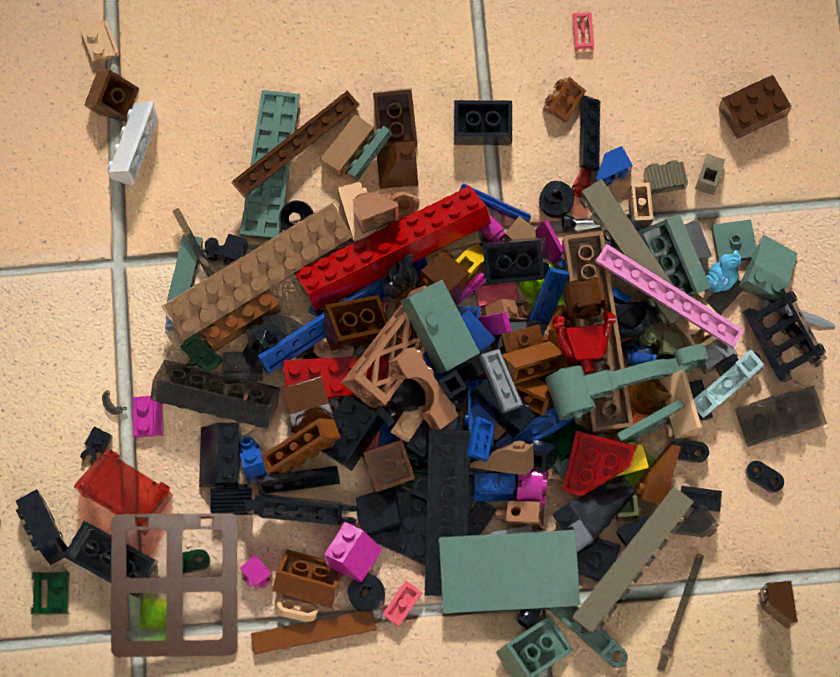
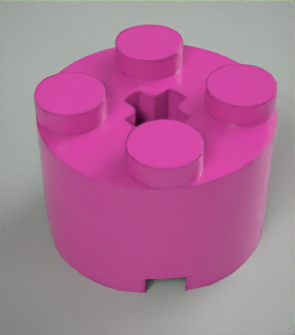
(531, 487)

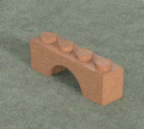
(438, 408)

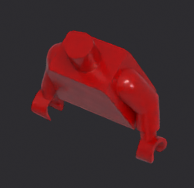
(585, 343)

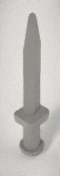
(810, 318)

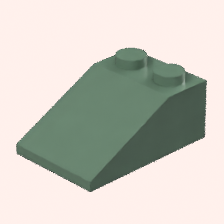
(769, 270)
(534, 650)

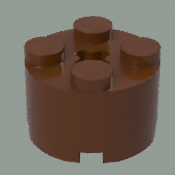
(585, 298)

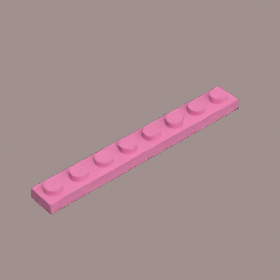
(669, 296)

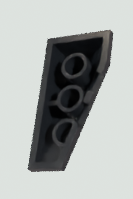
(594, 511)

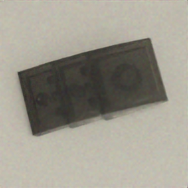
(781, 416)

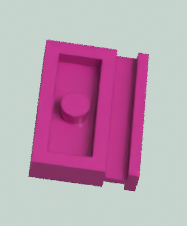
(147, 417)

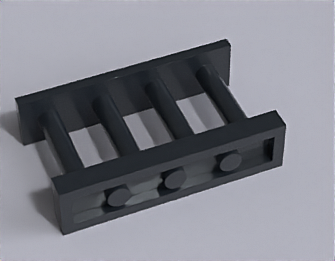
(773, 351)

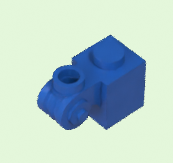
(252, 459)

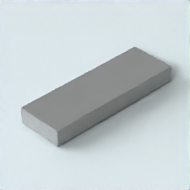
(500, 381)

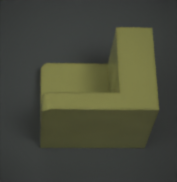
(629, 511)

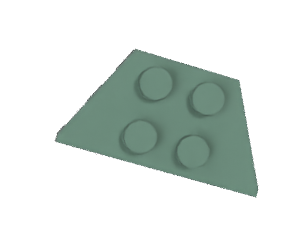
(649, 424)

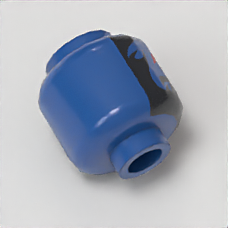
(640, 355)

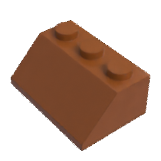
(307, 579)

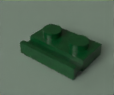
(564, 439)

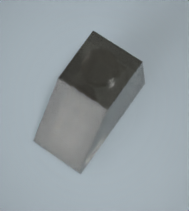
(698, 523)

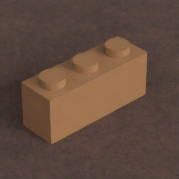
(347, 146)

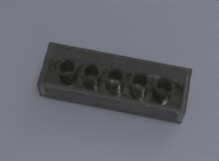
(215, 394)

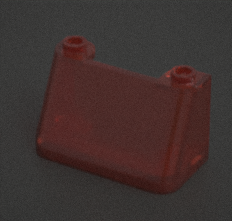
(122, 488)

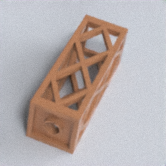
(356, 378)

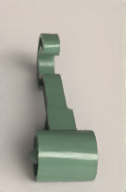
(575, 393)

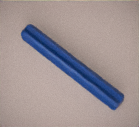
(500, 206)

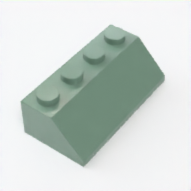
(676, 254)

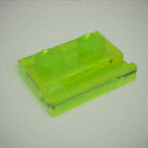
(153, 614)

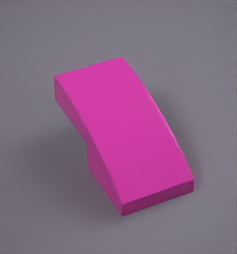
(496, 323)

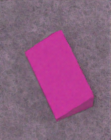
(554, 247)

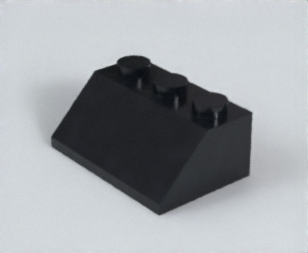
(220, 455)

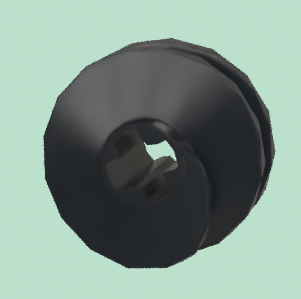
(551, 192)
(365, 603)

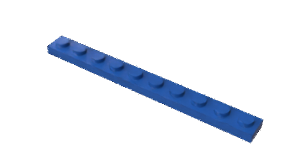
(314, 330)

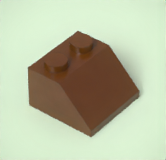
(111, 95)
(447, 269)
(307, 402)
(779, 602)

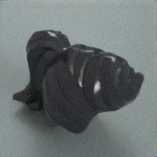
(400, 277)

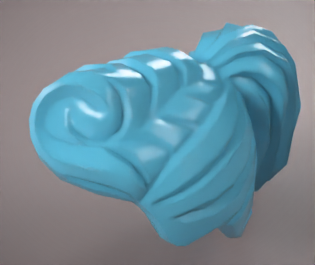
(724, 273)

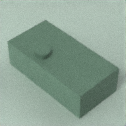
(440, 327)

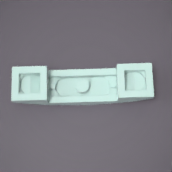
(728, 383)

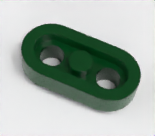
(189, 561)

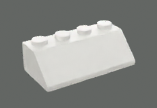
(133, 143)

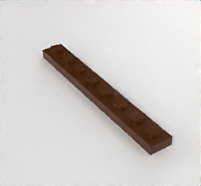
(295, 144)

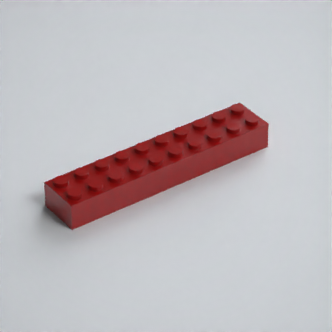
(375, 254)

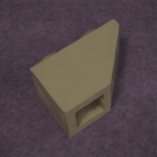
(710, 174)

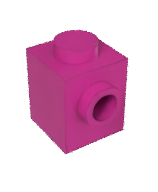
(256, 573)

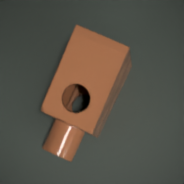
(530, 514)

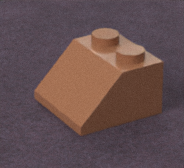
(374, 211)

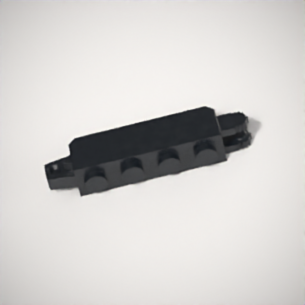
(300, 509)

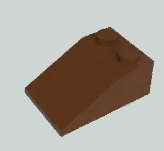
(396, 112)

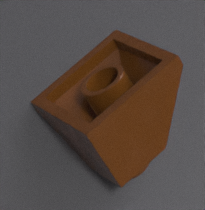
(397, 165)

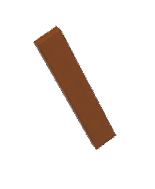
(313, 631)

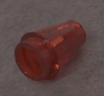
(582, 182)

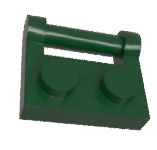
(57, 593)

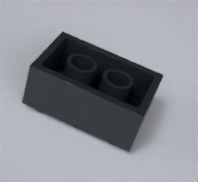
(482, 122)
(516, 260)
(356, 428)

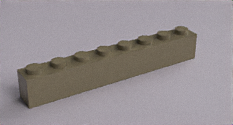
(624, 238)
(632, 560)

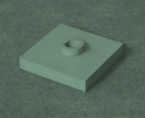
(734, 236)

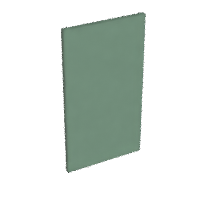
(509, 571)

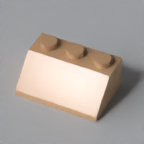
(684, 422)

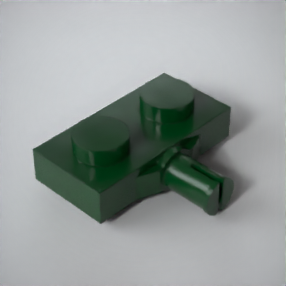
(200, 354)

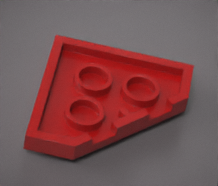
(595, 462)

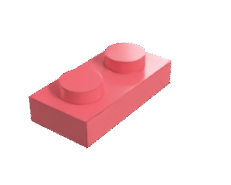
(402, 603)

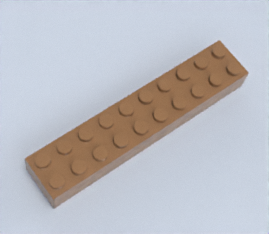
(580, 253)
(256, 271)

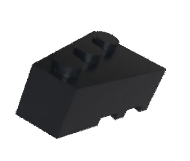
(41, 526)

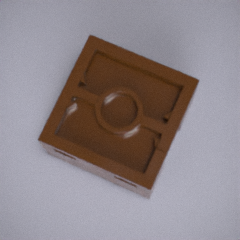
(388, 465)

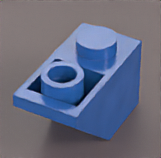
(614, 166)

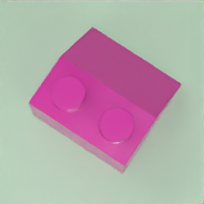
(352, 553)

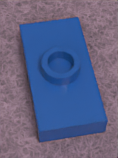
(480, 439)

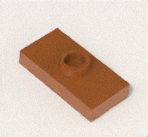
(521, 338)

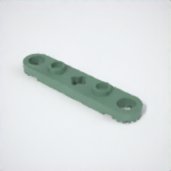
(599, 642)

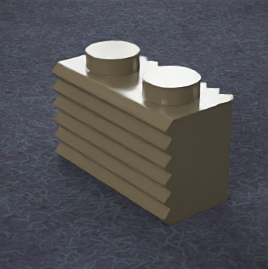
(666, 177)

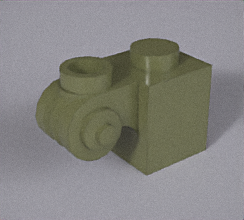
(665, 341)

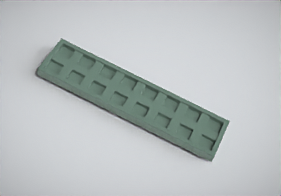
(274, 124)

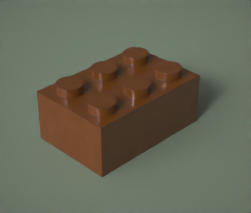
(755, 106)

